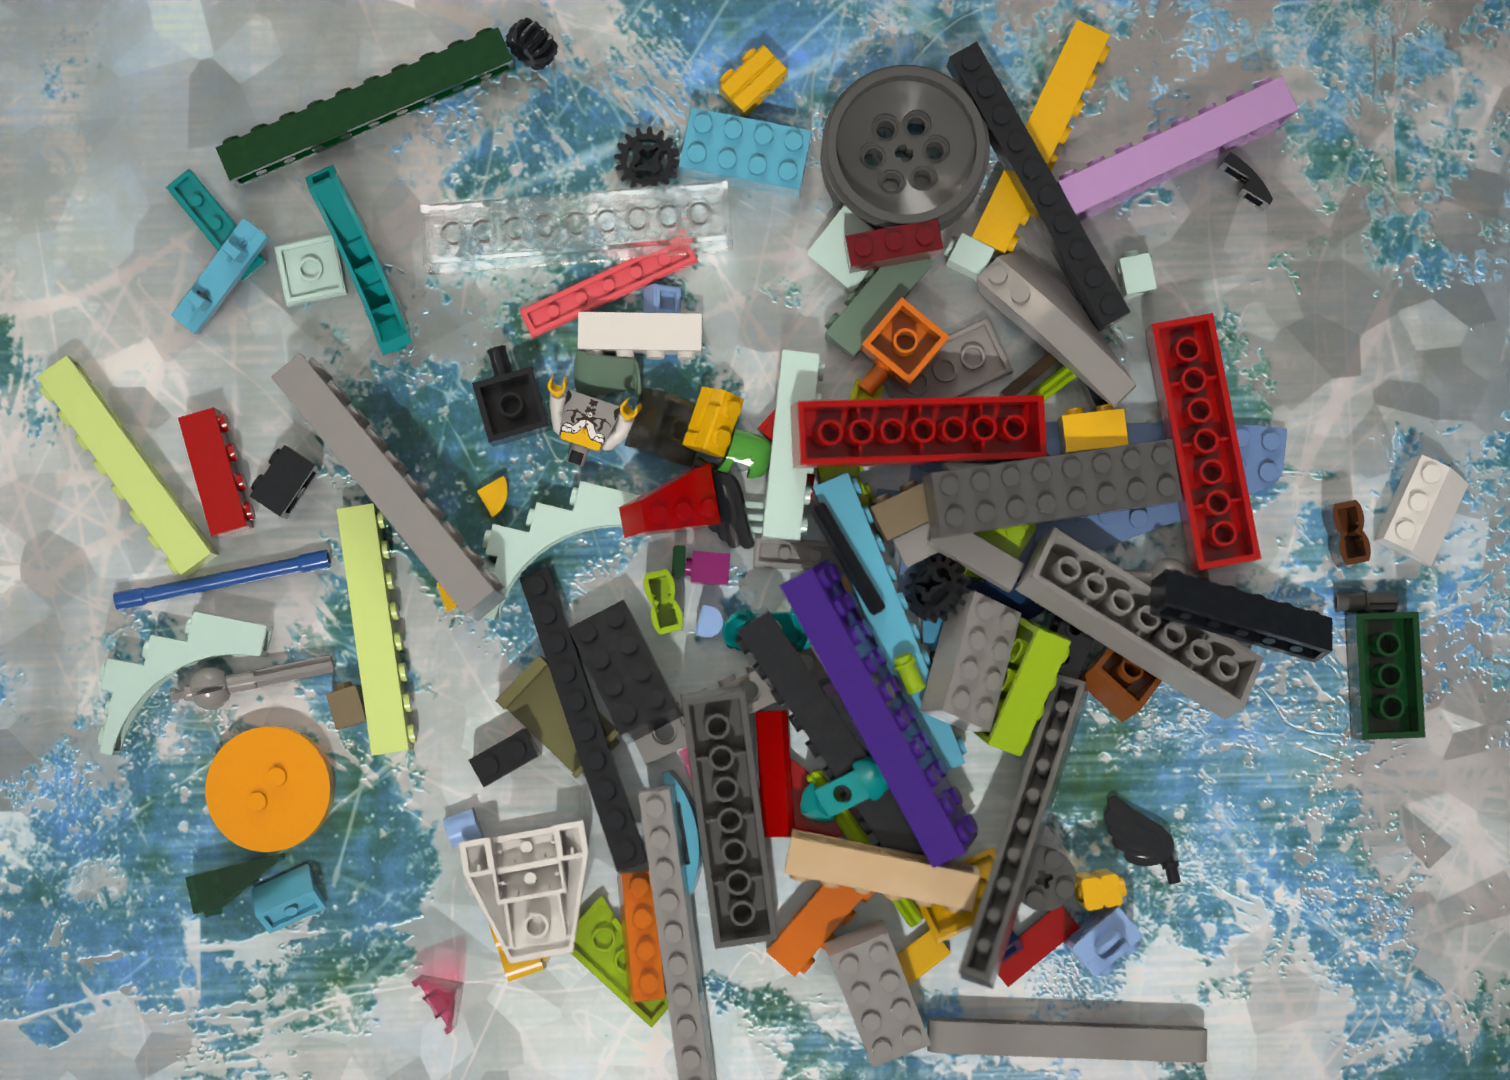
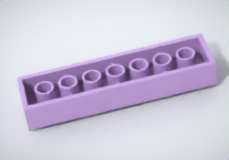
(1178, 148)

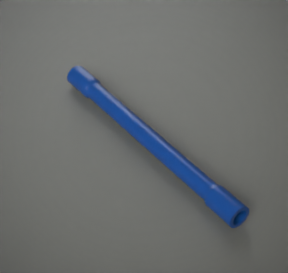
(141, 596)

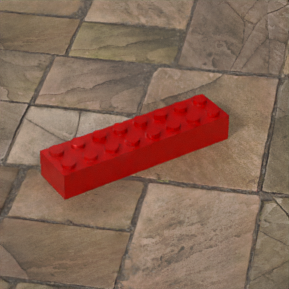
(917, 431)
(1205, 442)

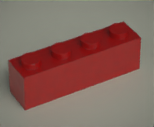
(216, 472)

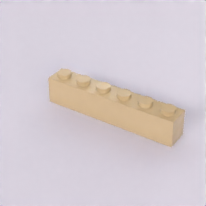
(881, 870)

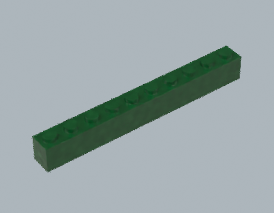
(365, 107)

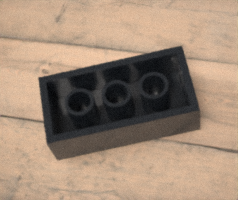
(625, 672)

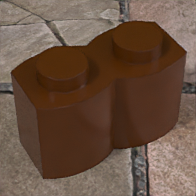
(1345, 526)

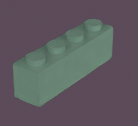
(872, 304)

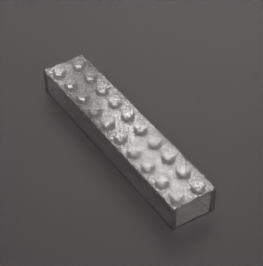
(576, 227)

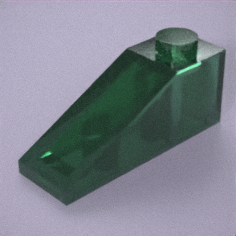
(223, 886)

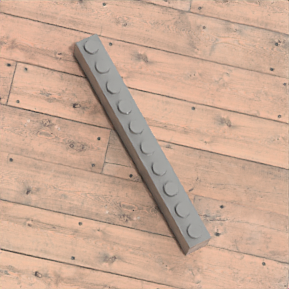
(676, 933)

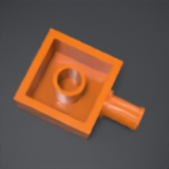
(901, 347)

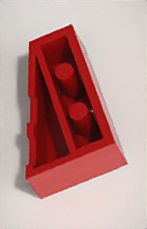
(674, 506)

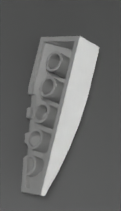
(1055, 321)

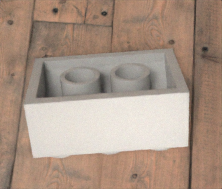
(1421, 509)

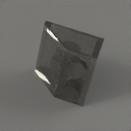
(662, 427)

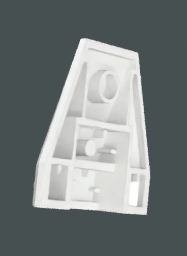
(530, 887)

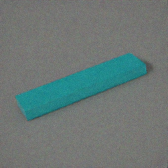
(207, 214)

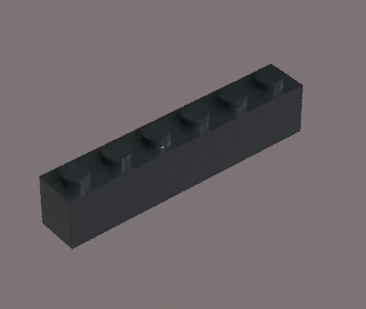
(1240, 615)

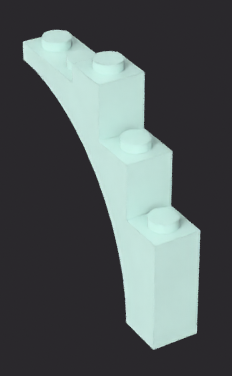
(515, 549)
(165, 657)

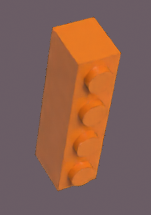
(814, 926)
(640, 938)

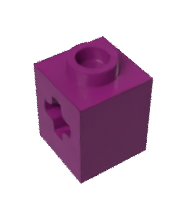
(708, 568)

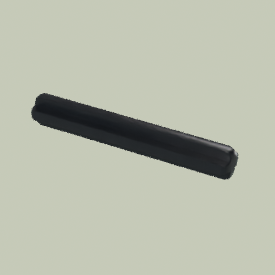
(847, 558)

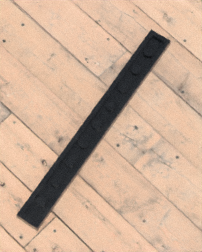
(584, 720)

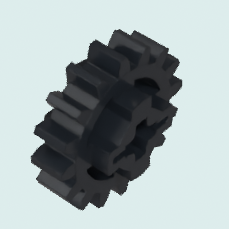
(656, 152)
(937, 589)

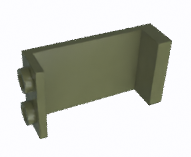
(537, 706)

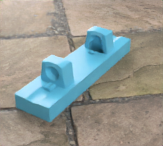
(221, 276)

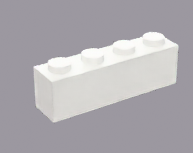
(641, 334)

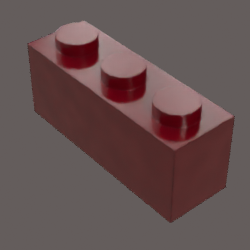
(893, 246)

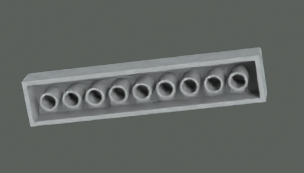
(393, 492)

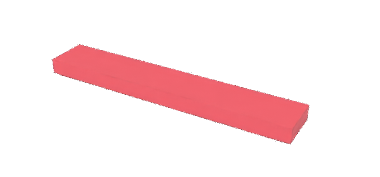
(600, 290)

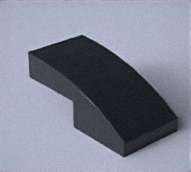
(1253, 188)

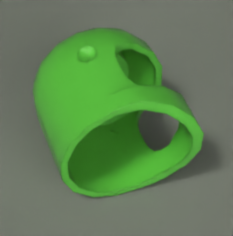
(749, 450)

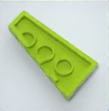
(602, 953)

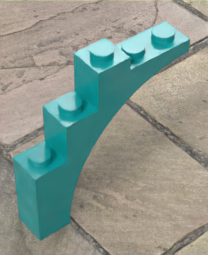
(361, 260)

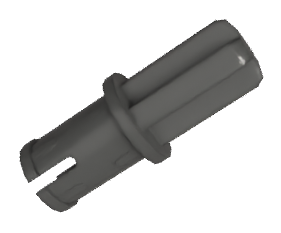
(1365, 601)

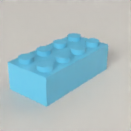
(745, 152)

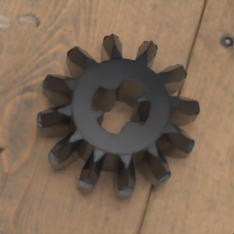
(531, 44)

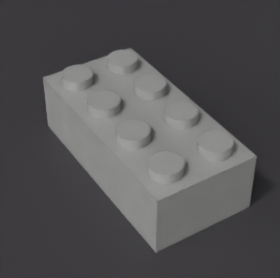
(971, 663)
(877, 993)

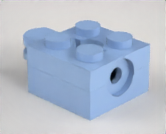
(1104, 940)

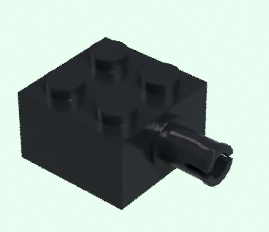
(510, 401)

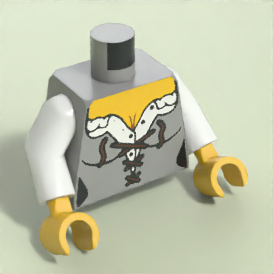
(587, 421)

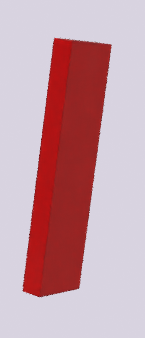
(775, 773)

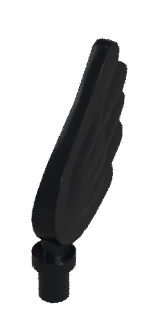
(731, 508)
(1141, 838)

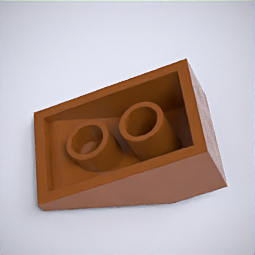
(1118, 683)

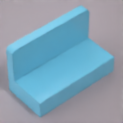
(287, 899)

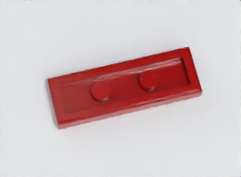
(1038, 942)

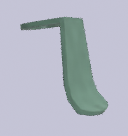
(605, 374)

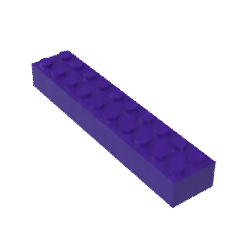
(881, 712)

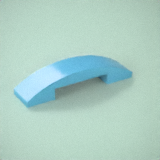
(693, 868)

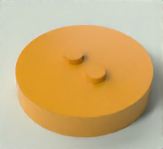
(270, 788)

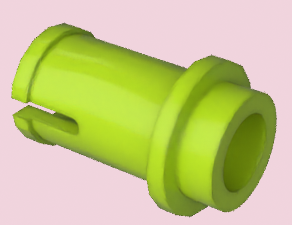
(909, 672)

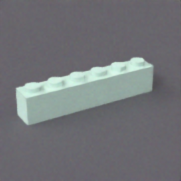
(785, 484)

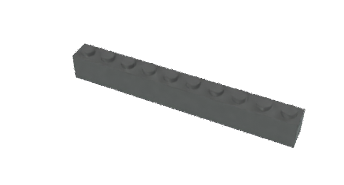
(1023, 832)

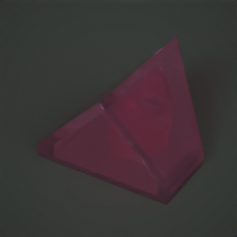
(443, 997)

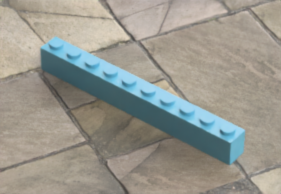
(890, 627)

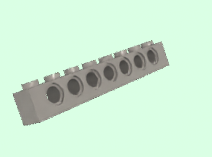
(654, 748)

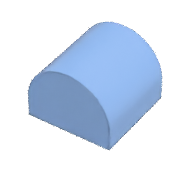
(709, 622)
(462, 827)

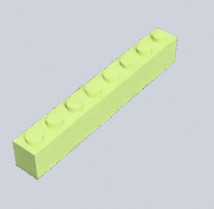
(126, 466)
(375, 629)

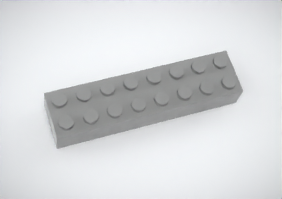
(1117, 613)

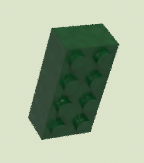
(1385, 675)

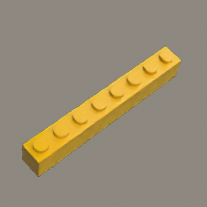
(1046, 127)

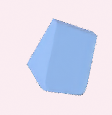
(662, 299)

